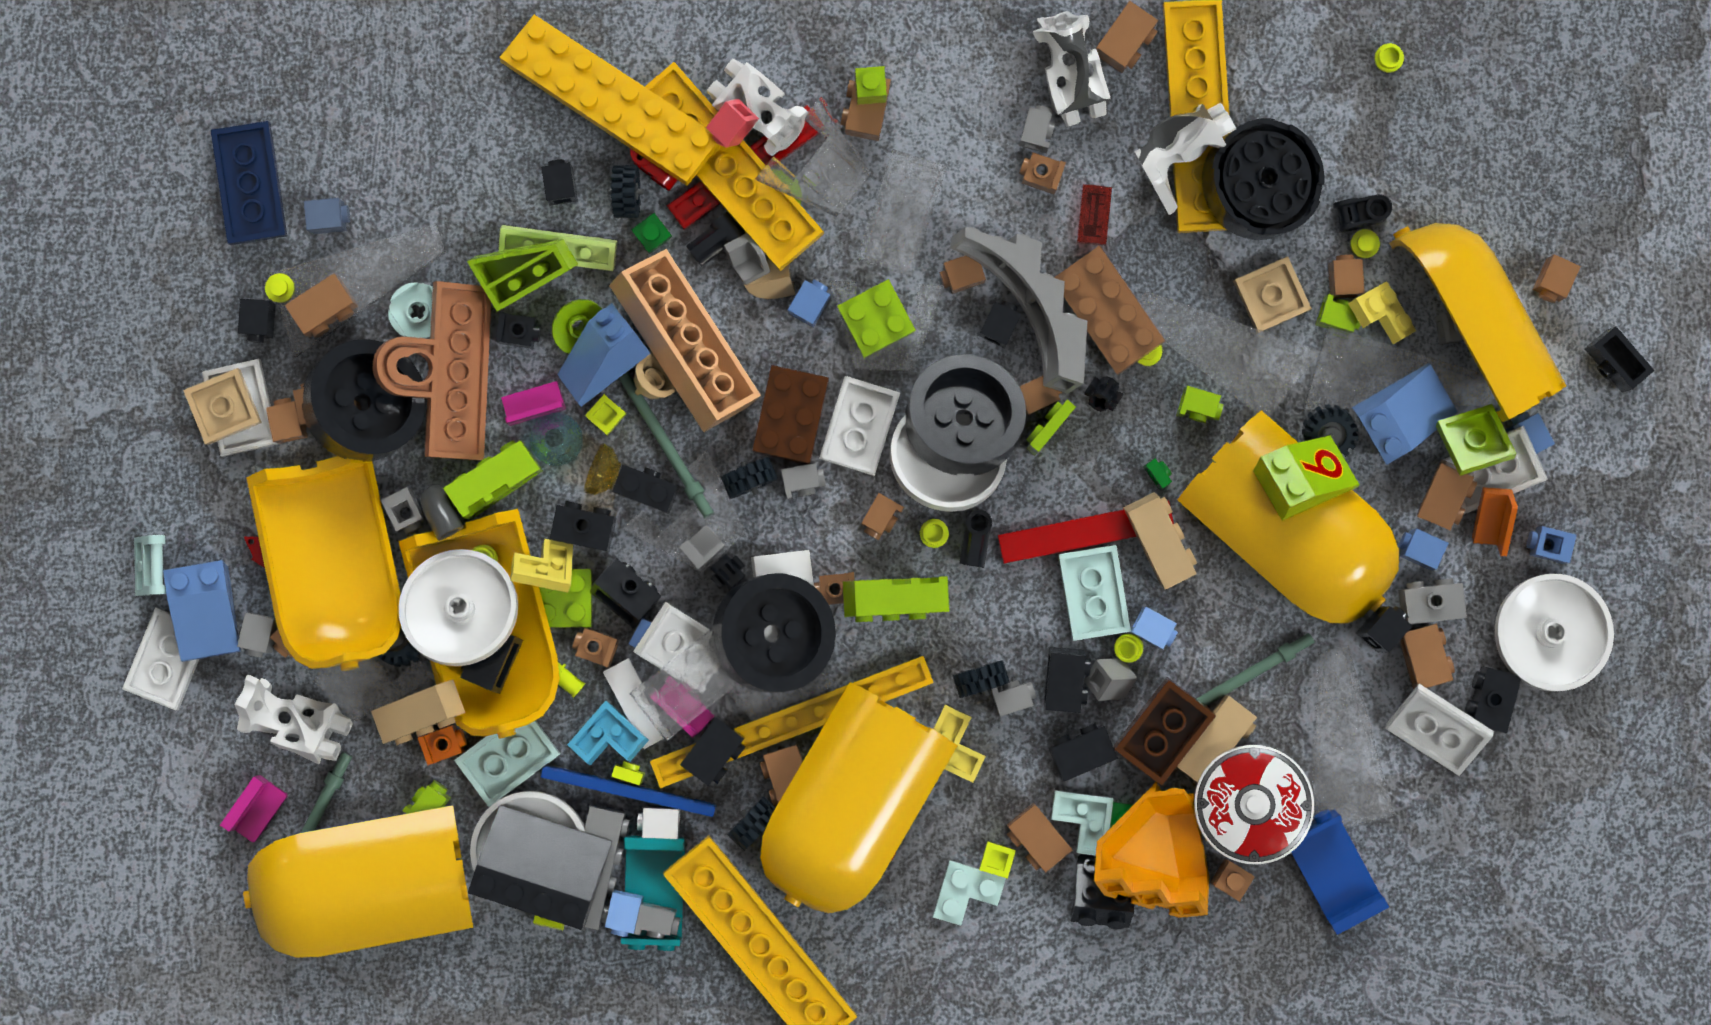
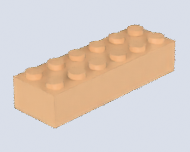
(684, 340)

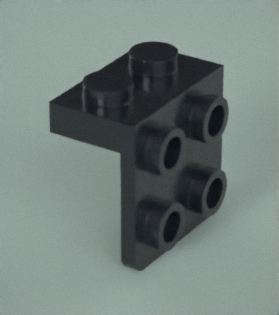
(1092, 906)

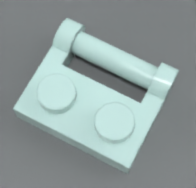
(149, 565)

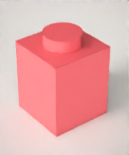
(732, 123)

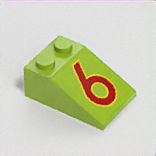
(1304, 475)

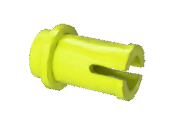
(568, 681)

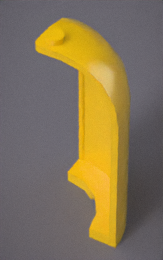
(1486, 314)
(1323, 560)
(327, 561)
(535, 671)
(851, 802)
(360, 885)

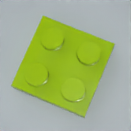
(876, 318)
(1056, 417)
(1475, 439)
(570, 608)

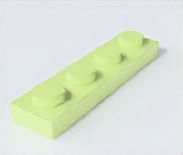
(587, 251)

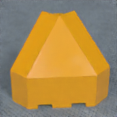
(1156, 855)

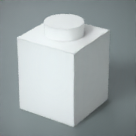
(659, 822)

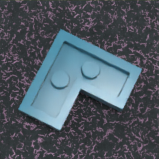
(606, 728)

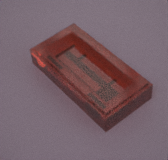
(1094, 215)

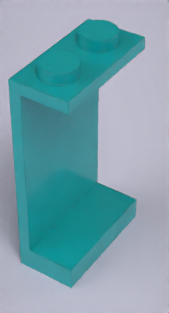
(644, 876)

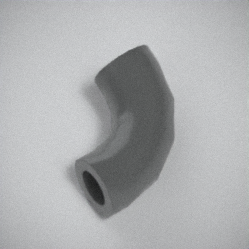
(440, 512)

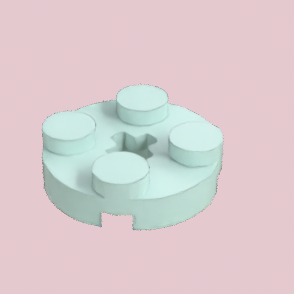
(401, 308)

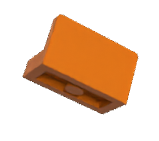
(1495, 518)

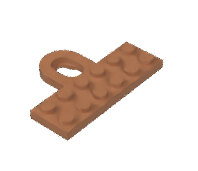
(456, 373)

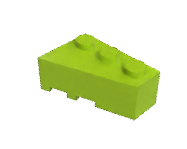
(520, 270)
(493, 479)
(895, 597)

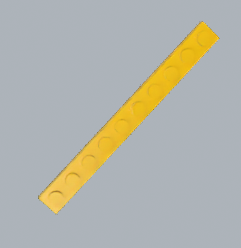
(802, 716)

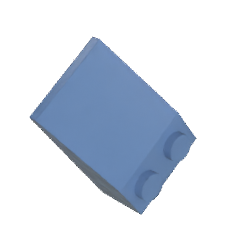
(601, 355)
(1405, 413)
(202, 610)

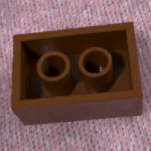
(790, 415)
(1164, 731)

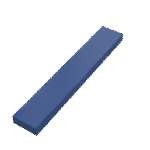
(629, 790)

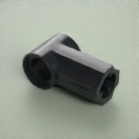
(711, 242)
(975, 542)

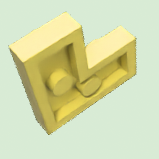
(1384, 306)
(549, 571)
(964, 760)

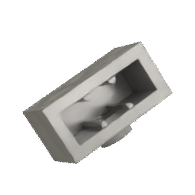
(1433, 602)

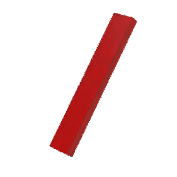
(700, 201)
(1066, 536)

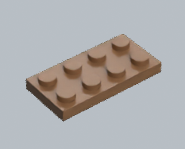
(1112, 311)

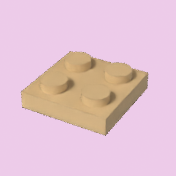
(1272, 294)
(222, 406)

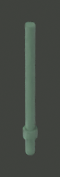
(692, 489)
(1285, 653)
(332, 782)

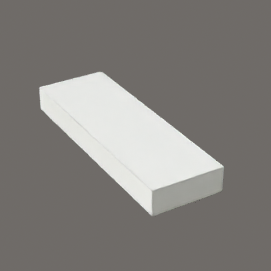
(622, 681)

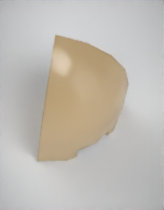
(772, 285)

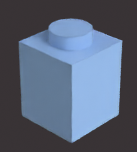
(1154, 628)
(623, 912)

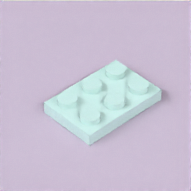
(1094, 593)
(503, 764)

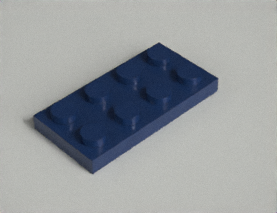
(248, 183)

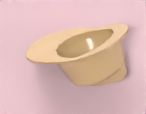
(651, 379)

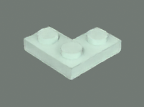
(1089, 811)
(964, 883)

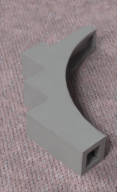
(1040, 295)

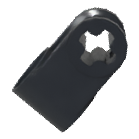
(1356, 212)

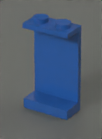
(1337, 873)

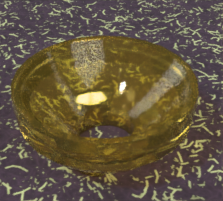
(603, 471)

